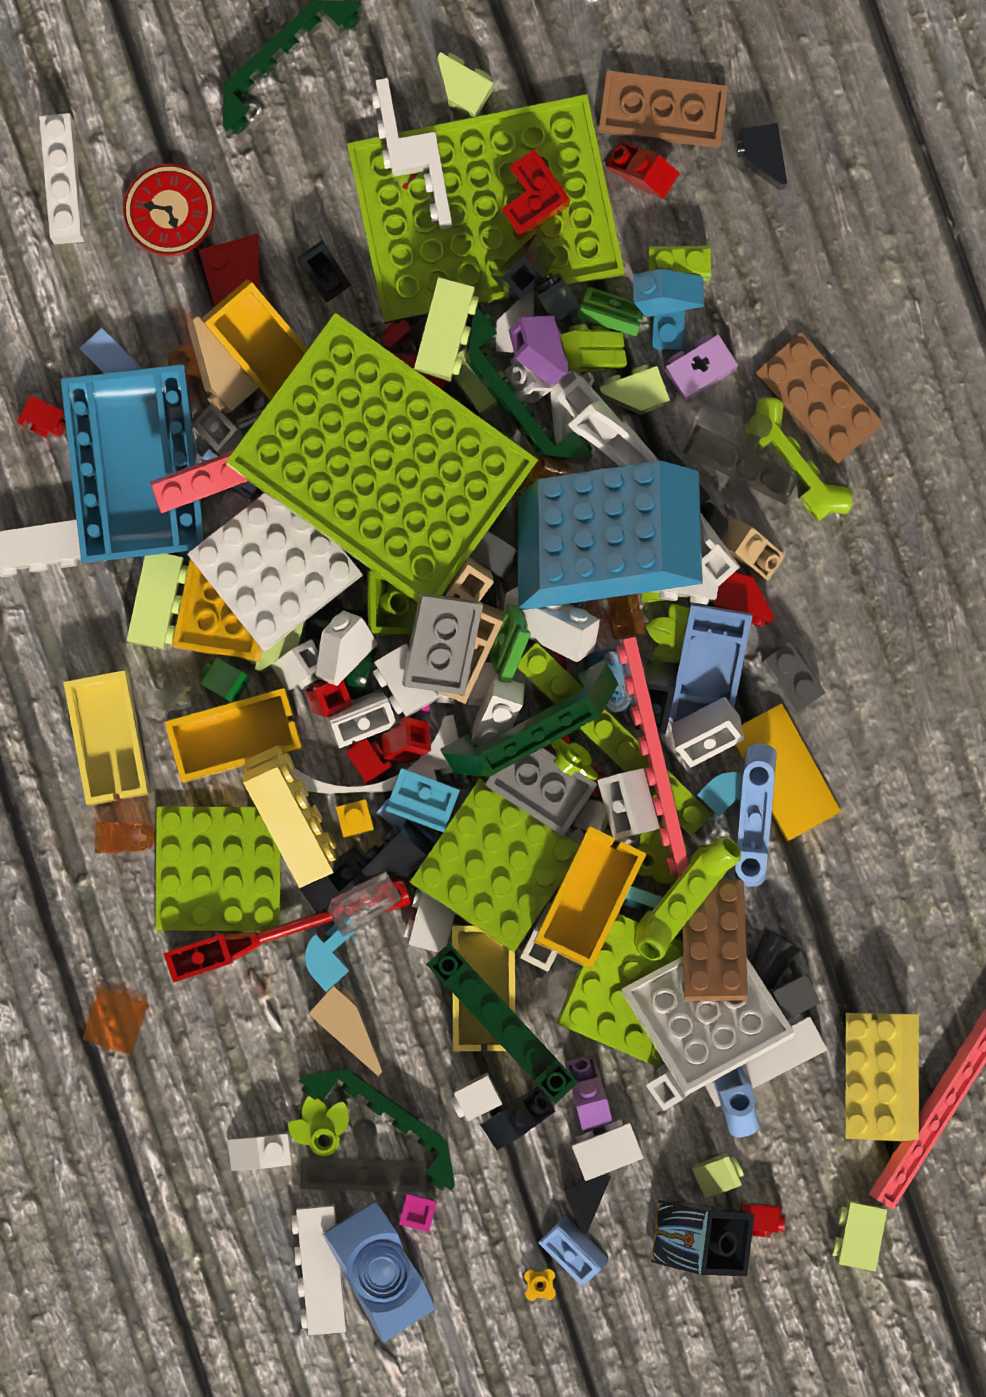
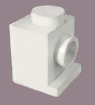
(526, 383)

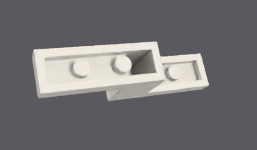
(412, 154)

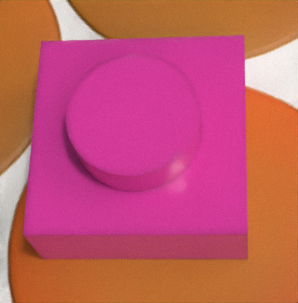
(418, 1212)

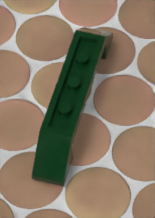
(339, 14)
(569, 450)
(536, 731)
(502, 1023)
(440, 1169)

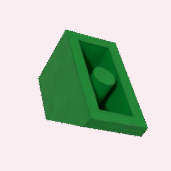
(224, 680)

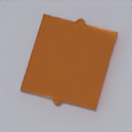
(115, 1021)

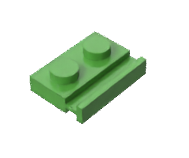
(610, 311)
(509, 643)

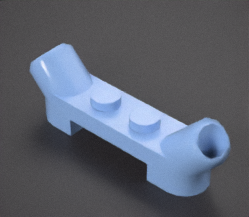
(755, 813)
(737, 1103)

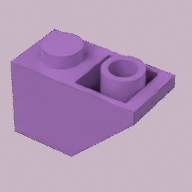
(539, 347)
(589, 1093)

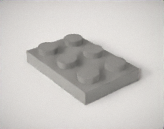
(442, 644)
(543, 789)

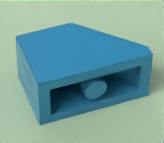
(667, 291)

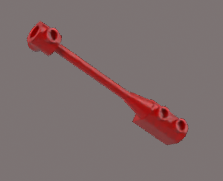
(225, 949)

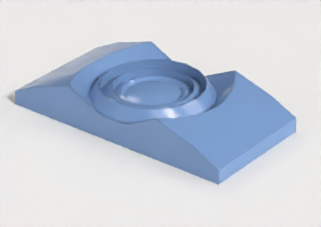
(710, 658)
(379, 1271)

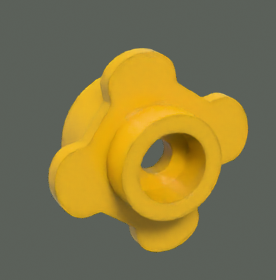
(533, 1290)

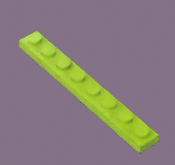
(607, 733)

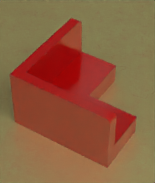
(541, 199)

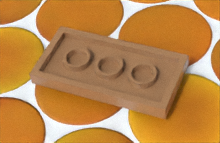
(663, 109)
(819, 398)
(717, 946)

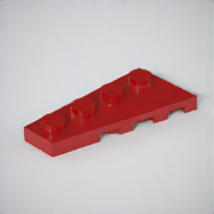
(230, 265)

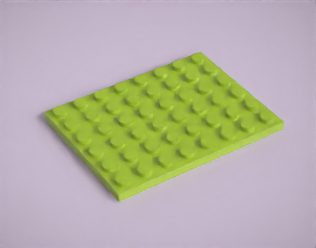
(475, 161)
(381, 461)

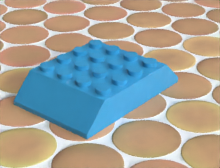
(119, 439)
(609, 534)

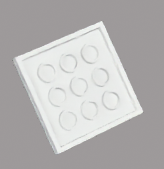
(273, 569)
(705, 1037)

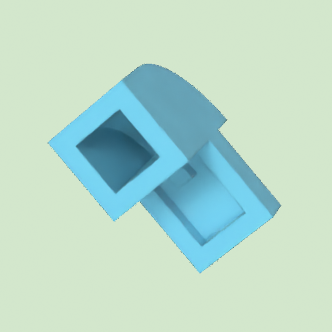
(722, 792)
(323, 962)

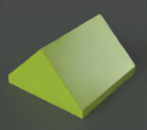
(389, 608)

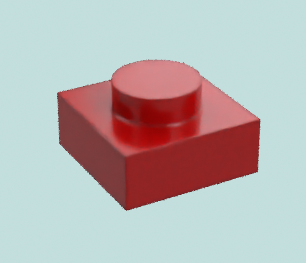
(395, 335)

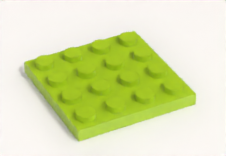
(495, 866)
(216, 870)
(596, 998)

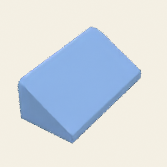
(574, 1251)

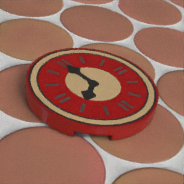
(169, 210)

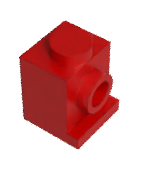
(43, 418)
(327, 698)
(407, 741)
(367, 759)
(766, 1218)

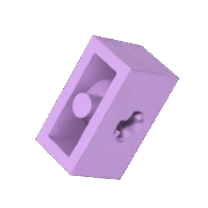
(690, 381)

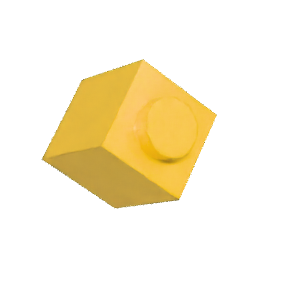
(355, 818)

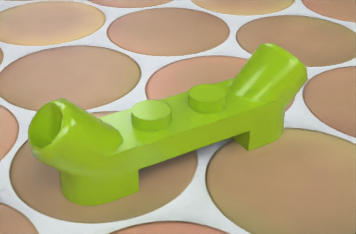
(820, 497)
(704, 872)

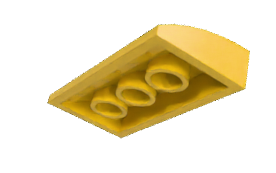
(800, 791)

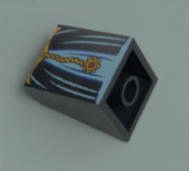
(702, 1238)

